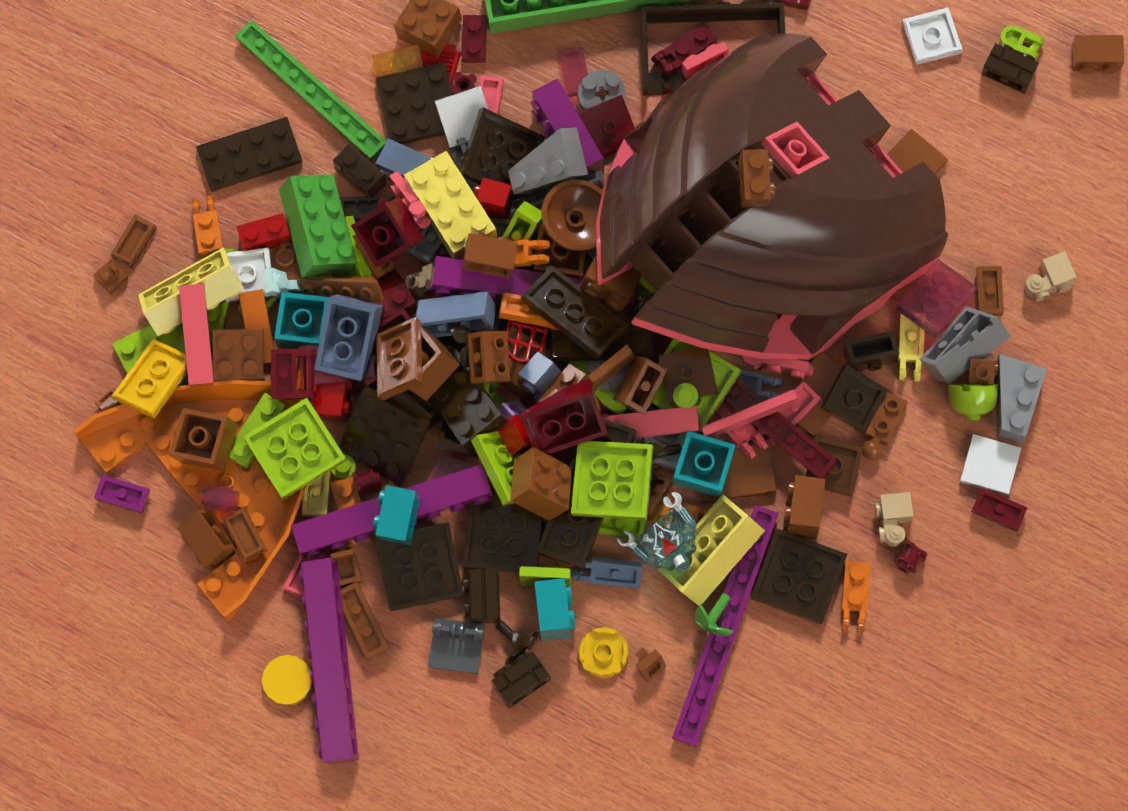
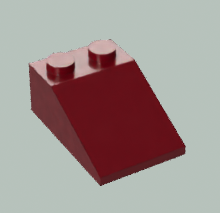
(565, 419)

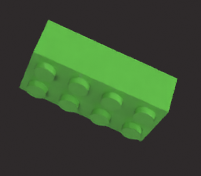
(317, 225)

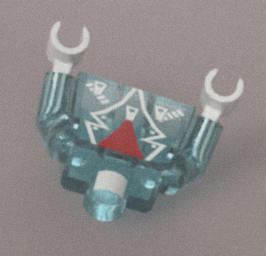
(668, 540)

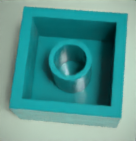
(299, 320)
(704, 464)
(397, 515)
(553, 613)

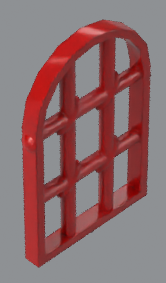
(533, 329)

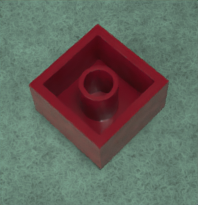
(387, 231)

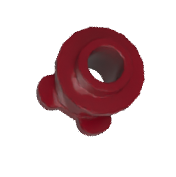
(463, 81)
(367, 482)
(910, 558)

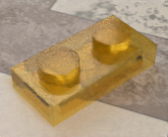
(397, 61)

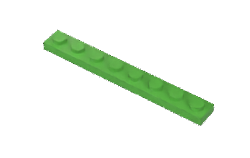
(311, 90)

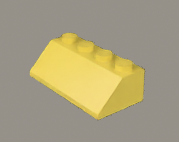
(162, 302)
(721, 542)

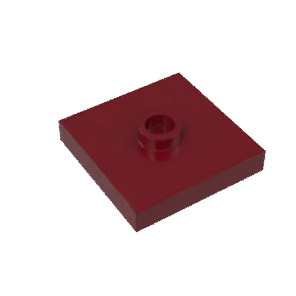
(608, 123)

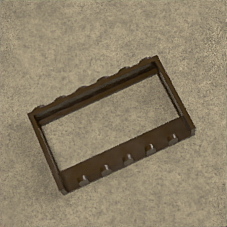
(656, 82)

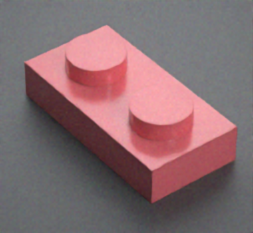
(696, 62)

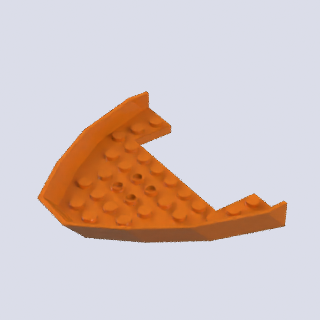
(122, 432)

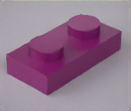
(122, 494)

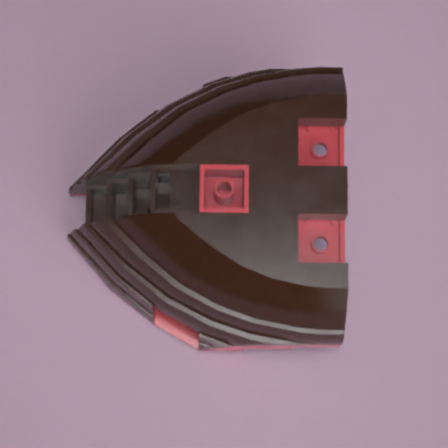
(823, 249)

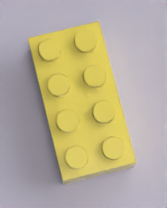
(449, 203)

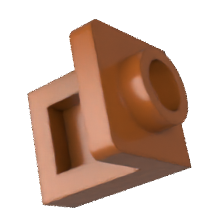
(983, 370)
(348, 566)

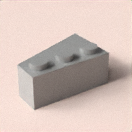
(550, 163)
(967, 337)
(1017, 396)

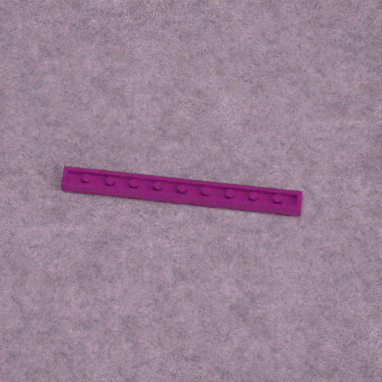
(718, 647)

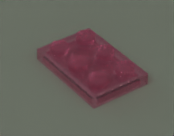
(936, 298)

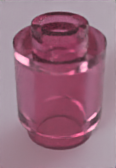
(220, 498)

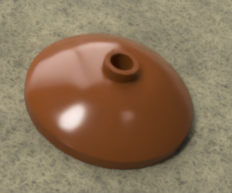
(568, 200)

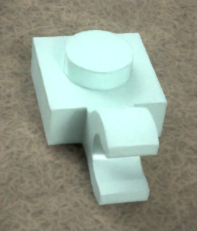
(277, 282)

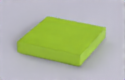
(529, 575)

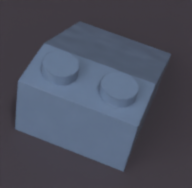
(348, 336)

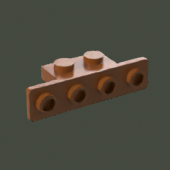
(350, 286)

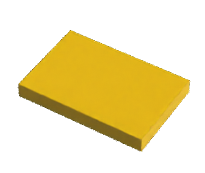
(152, 379)

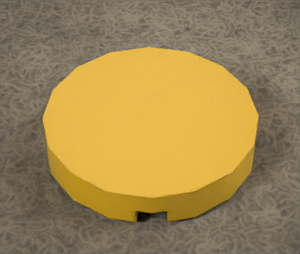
(603, 652)
(287, 680)

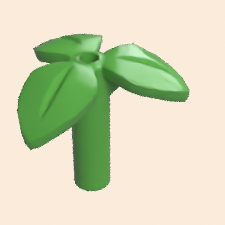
(708, 622)

